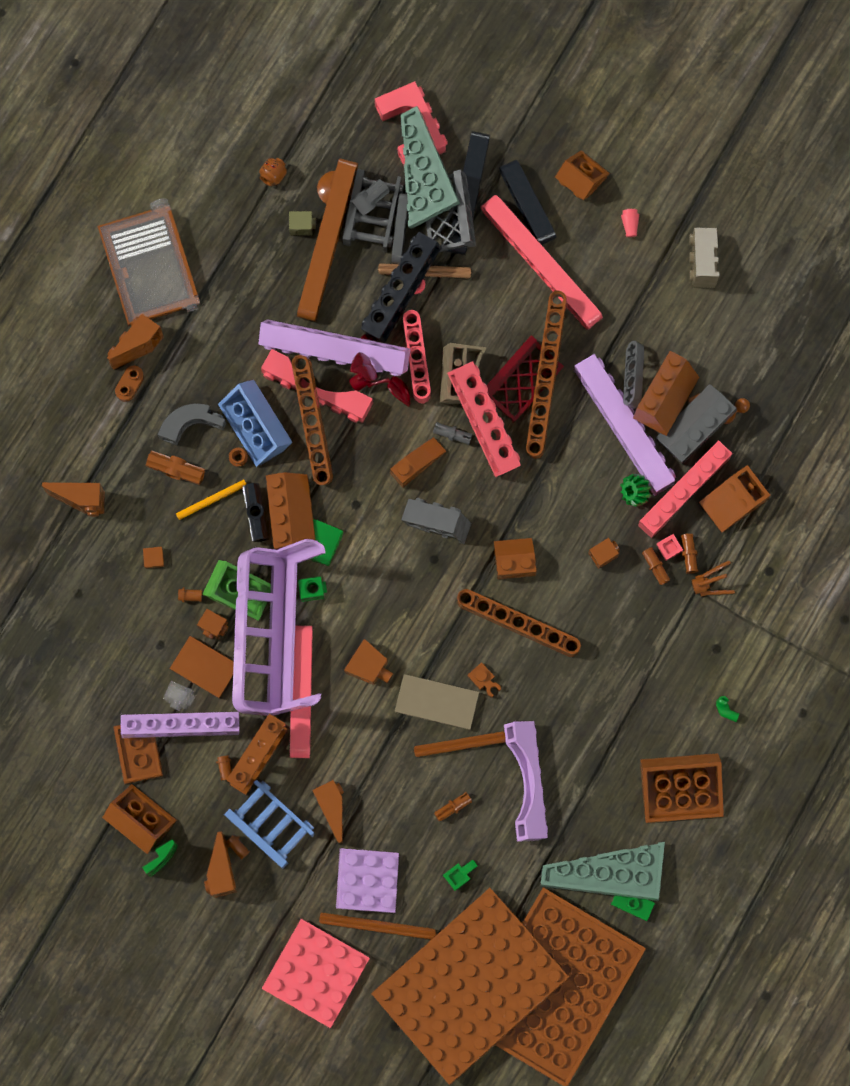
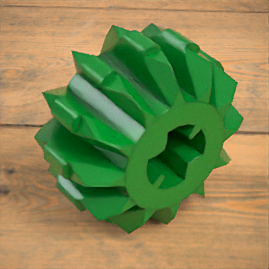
(635, 490)

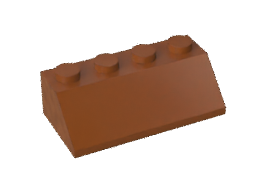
(667, 394)
(290, 508)

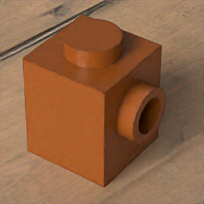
(604, 552)
(213, 625)

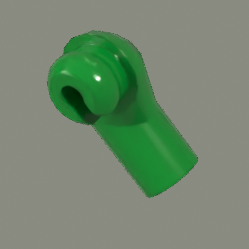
(724, 710)

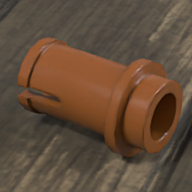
(189, 595)
(224, 766)
(237, 846)

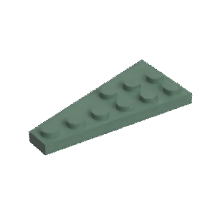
(426, 178)

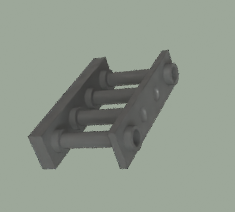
(355, 216)

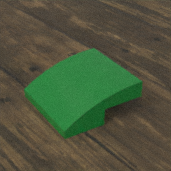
(329, 538)
(165, 854)

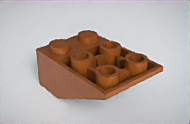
(137, 342)
(735, 499)

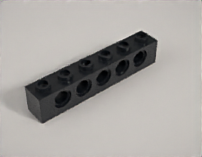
(401, 297)

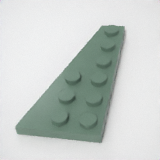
(617, 873)

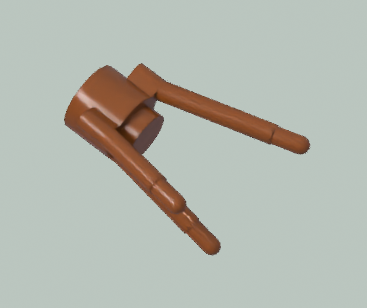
(701, 584)

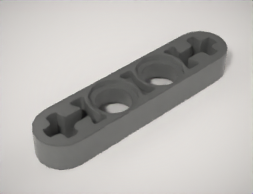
(400, 229)
(633, 373)

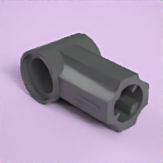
(366, 199)

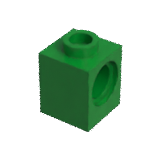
(304, 585)

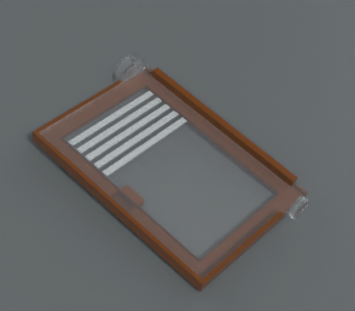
(149, 263)

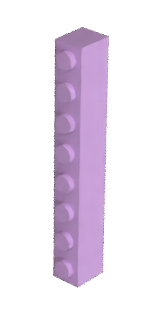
(332, 346)
(621, 421)

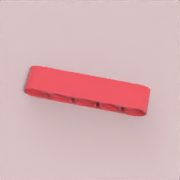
(416, 347)

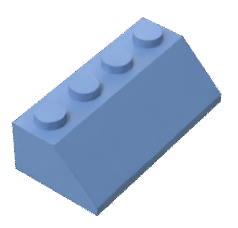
(254, 422)

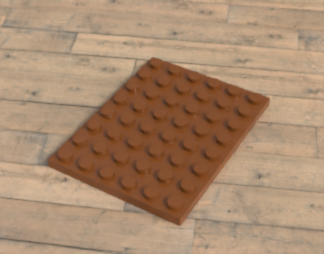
(598, 967)
(470, 986)

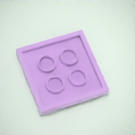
(367, 880)

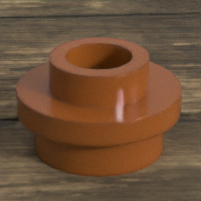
(238, 451)

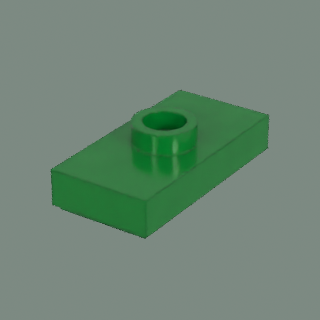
(635, 906)

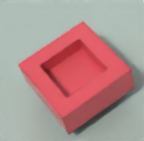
(669, 547)

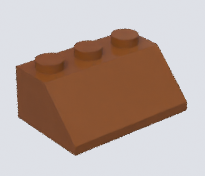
(139, 818)

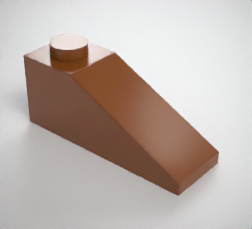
(416, 462)
(331, 803)

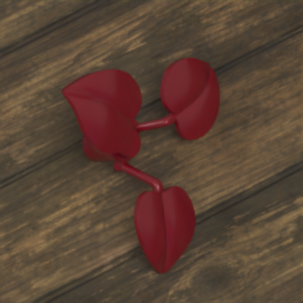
(366, 373)

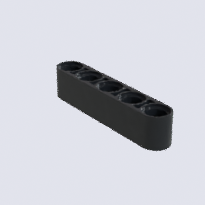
(527, 202)

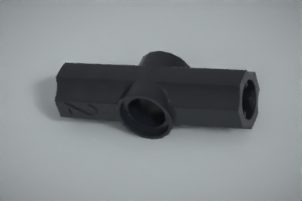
(254, 501)

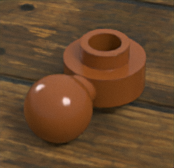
(742, 406)

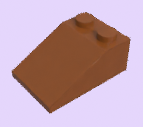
(81, 496)
(220, 872)

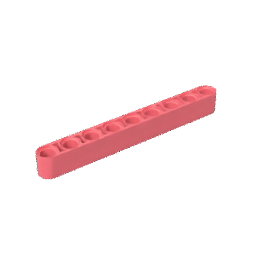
(541, 261)

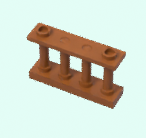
(257, 754)

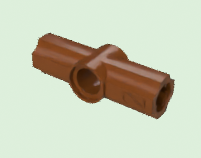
(175, 467)

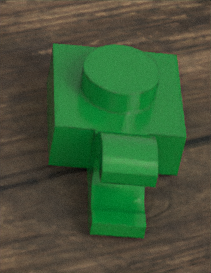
(458, 875)

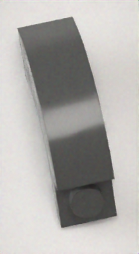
(186, 416)

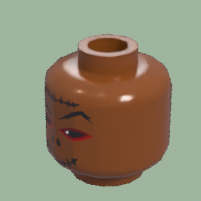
(273, 171)

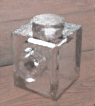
(179, 696)

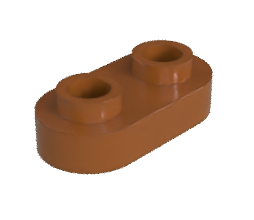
(130, 383)

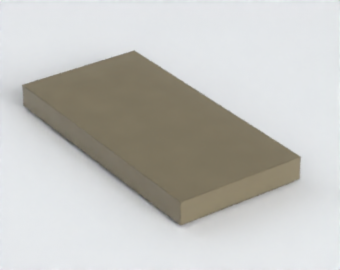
(436, 702)

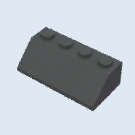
(697, 423)

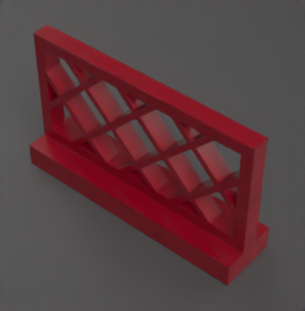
(506, 372)

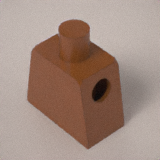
(368, 664)

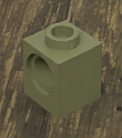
(301, 222)

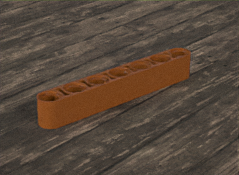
(306, 412)
(512, 615)

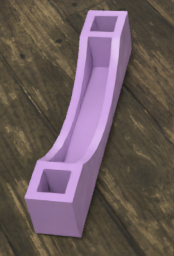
(522, 742)

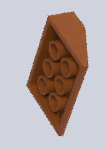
(682, 787)

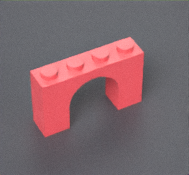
(403, 100)

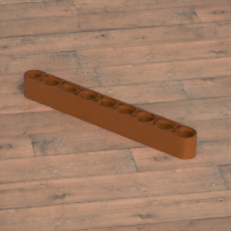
(327, 240)
(550, 365)

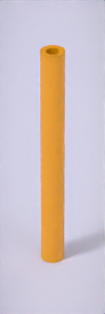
(211, 499)

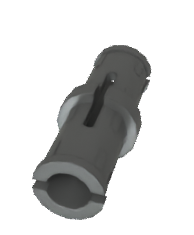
(452, 433)

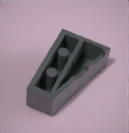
(436, 519)

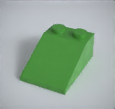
(223, 589)

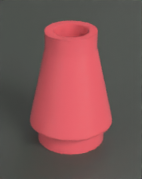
(630, 221)

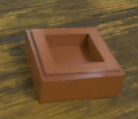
(153, 557)

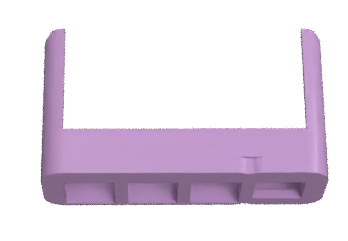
(281, 631)

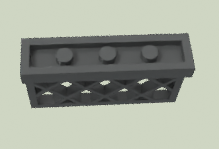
(464, 214)

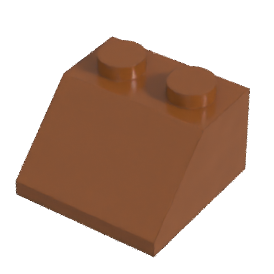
(581, 175)
(515, 558)

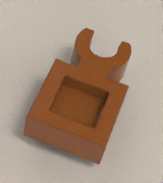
(482, 678)

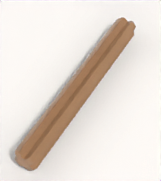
(434, 271)

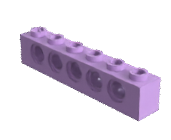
(180, 724)

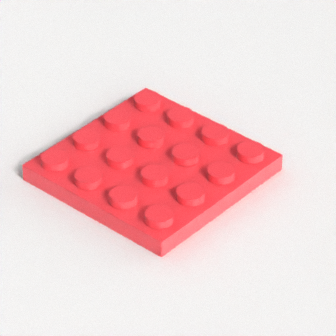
(315, 973)

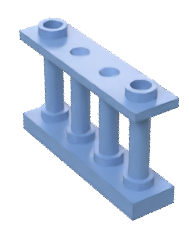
(266, 842)

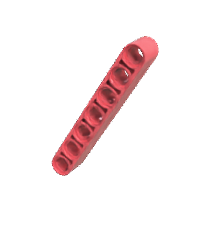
(302, 684)

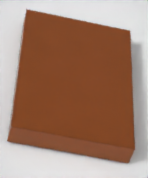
(204, 667)
(138, 757)

